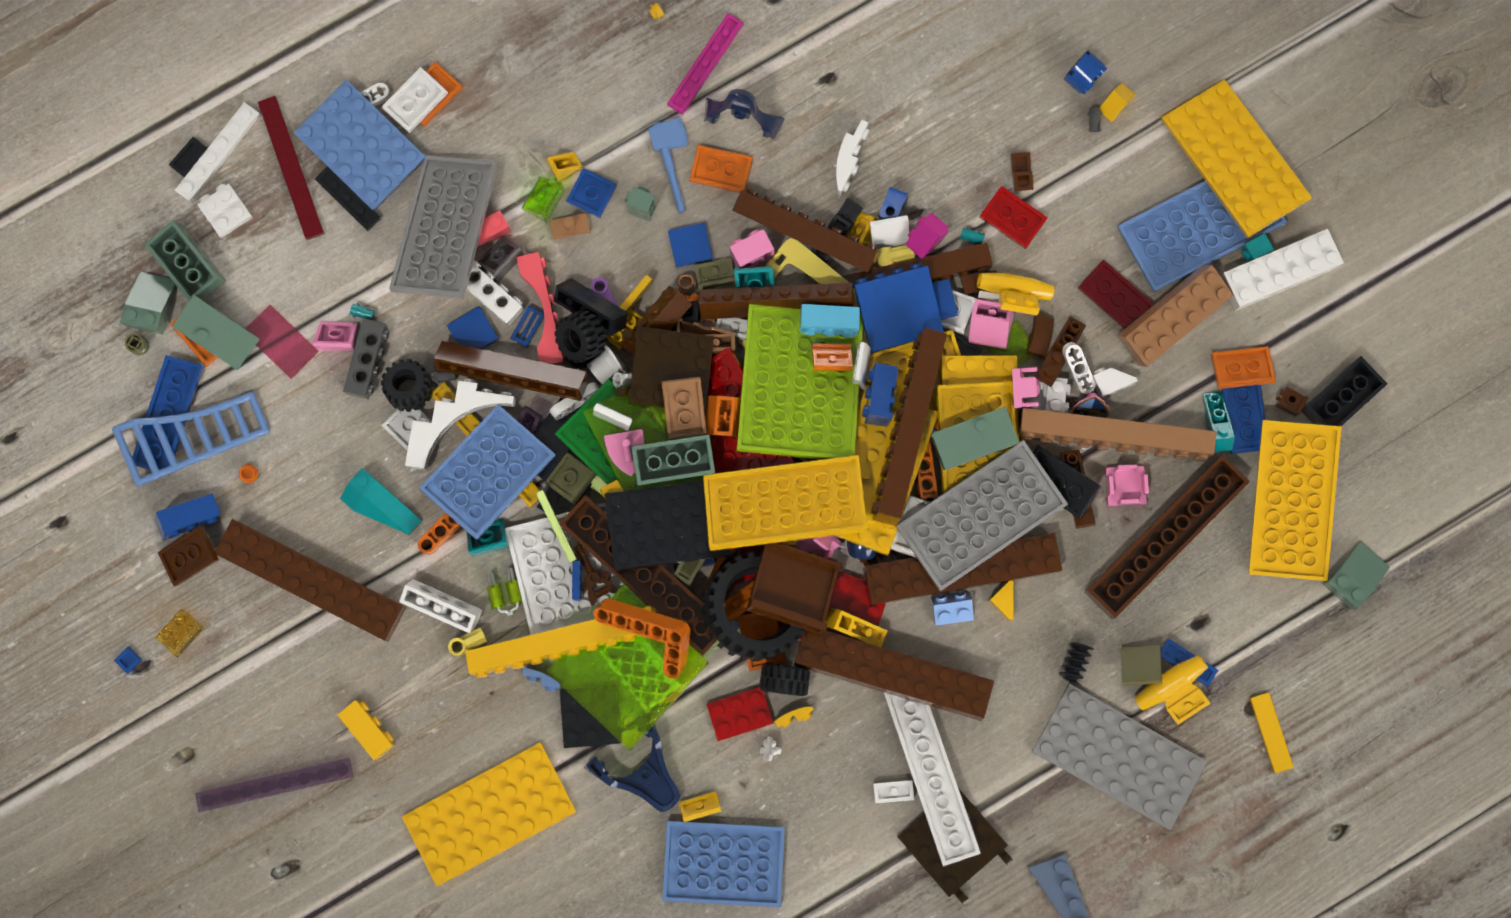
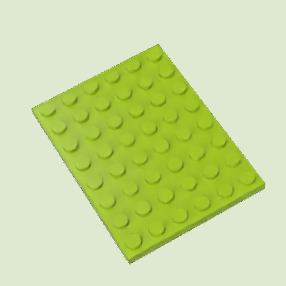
(785, 401)

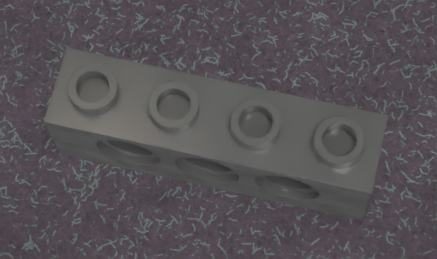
(367, 330)

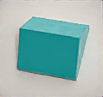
(754, 277)
(492, 540)

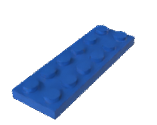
(171, 396)

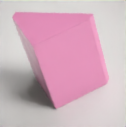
(336, 336)

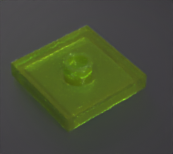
(1016, 346)

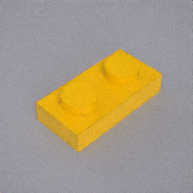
(700, 806)

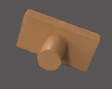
(570, 226)

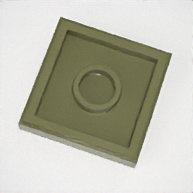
(570, 478)
(1141, 665)

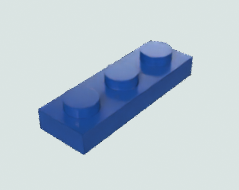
(1176, 654)

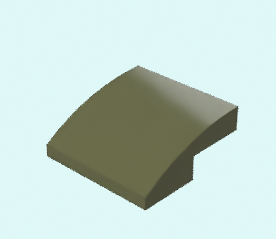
(715, 274)

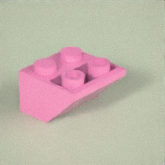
(990, 324)

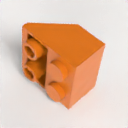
(722, 415)

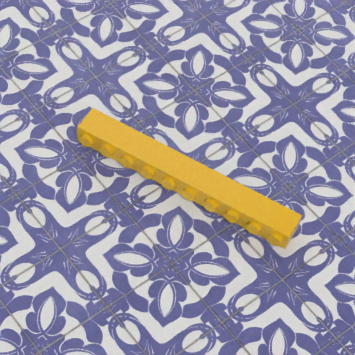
(545, 645)

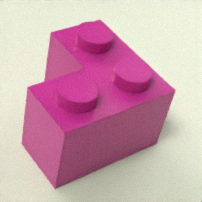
(927, 235)

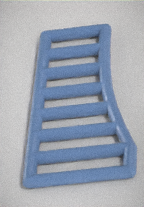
(176, 419)

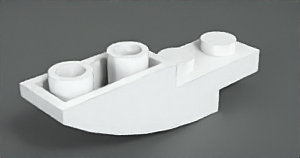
(846, 161)

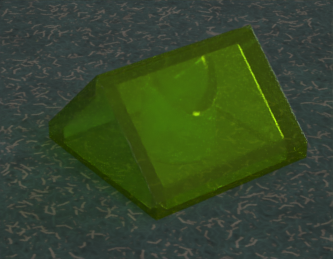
(544, 198)

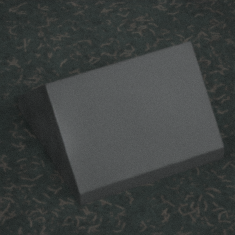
(501, 258)

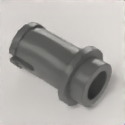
(1094, 119)
(441, 376)

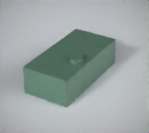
(185, 261)
(215, 332)
(974, 438)
(672, 459)

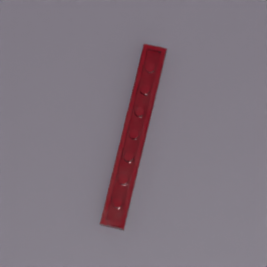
(291, 168)

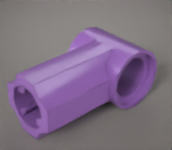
(606, 293)

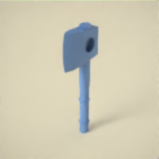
(664, 138)

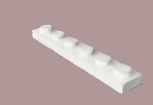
(217, 152)

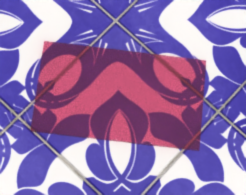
(281, 342)

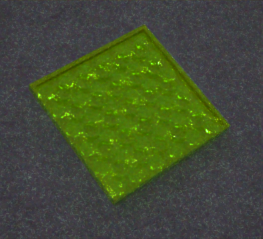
(625, 681)

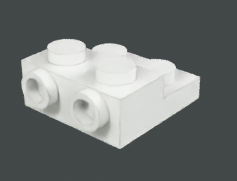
(224, 210)
(1052, 397)

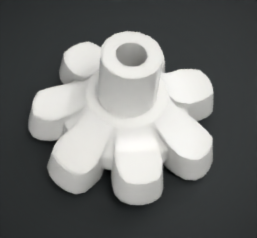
(769, 749)

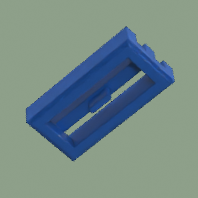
(520, 340)
(576, 580)

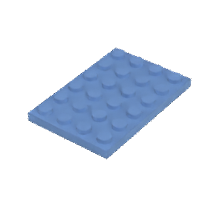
(360, 145)
(487, 472)
(723, 864)

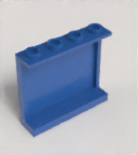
(897, 306)

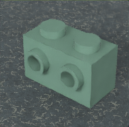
(640, 203)

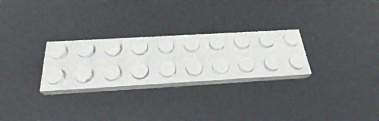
(933, 779)

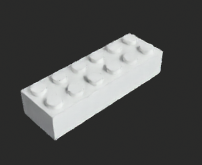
(1282, 269)

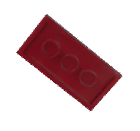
(1115, 295)

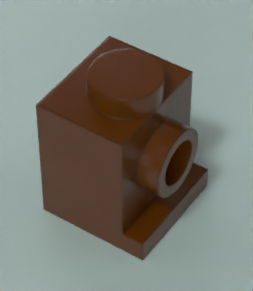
(1284, 403)

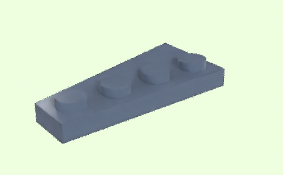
(1060, 886)

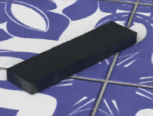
(348, 199)

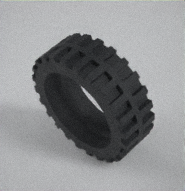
(721, 627)

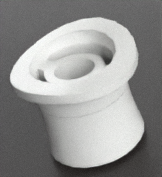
(606, 365)

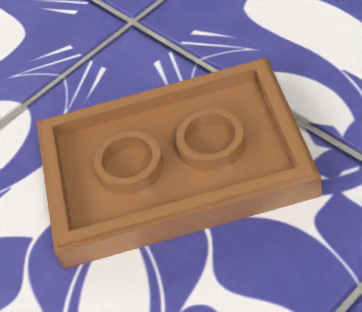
(683, 407)

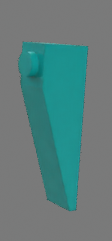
(374, 501)

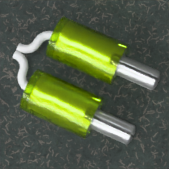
(496, 596)

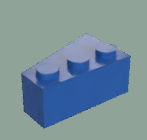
(880, 395)
(187, 516)

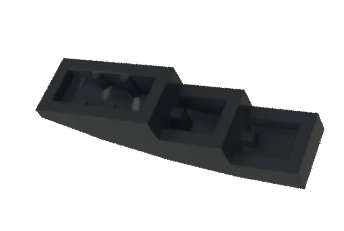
(842, 220)

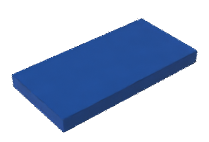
(1246, 415)

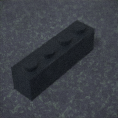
(577, 297)

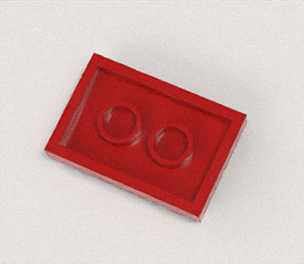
(1013, 217)
(739, 713)

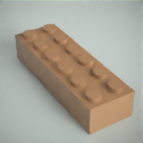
(1175, 315)

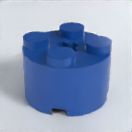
(1084, 72)

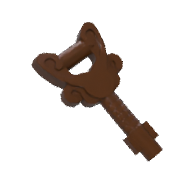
(594, 577)

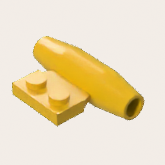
(1016, 291)
(1177, 690)

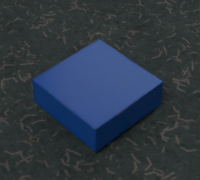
(128, 660)

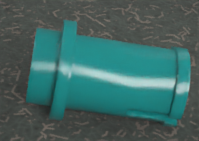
(972, 236)
(361, 312)

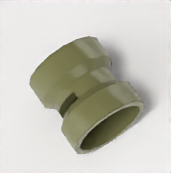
(140, 346)

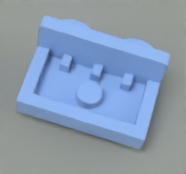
(952, 608)

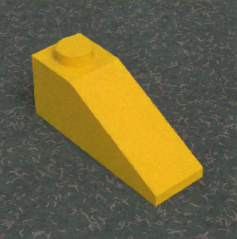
(855, 627)

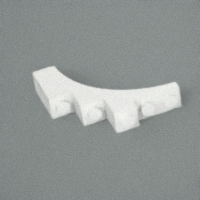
(468, 399)

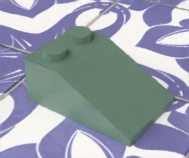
(149, 303)
(1356, 576)

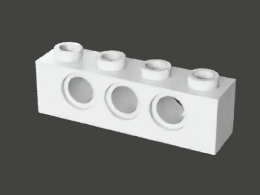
(508, 313)
(440, 605)

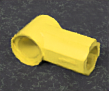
(894, 255)
(469, 641)

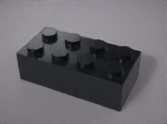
(1344, 394)

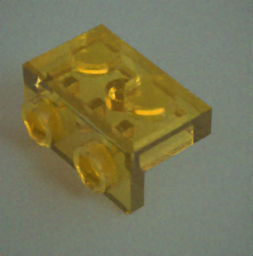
(179, 633)

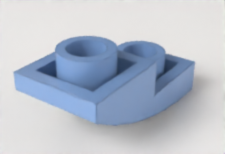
(547, 681)

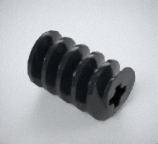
(1075, 662)

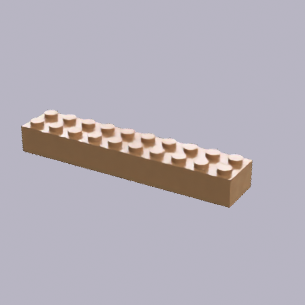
(1117, 434)

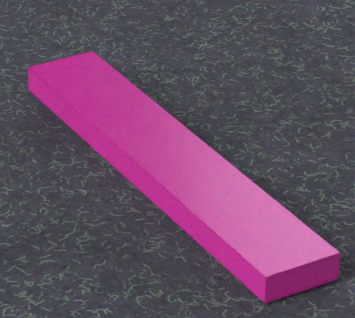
(705, 64)

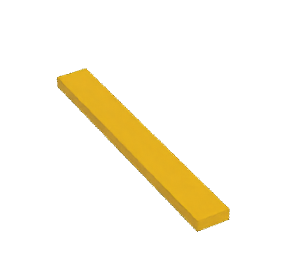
(468, 424)

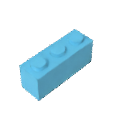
(829, 320)

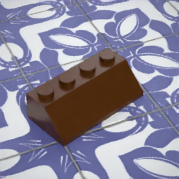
(661, 314)

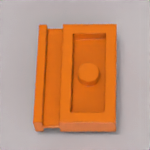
(832, 357)

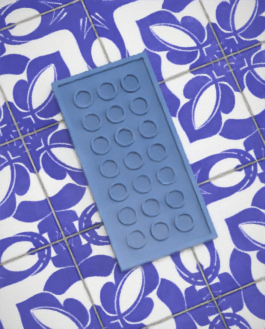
(1184, 235)

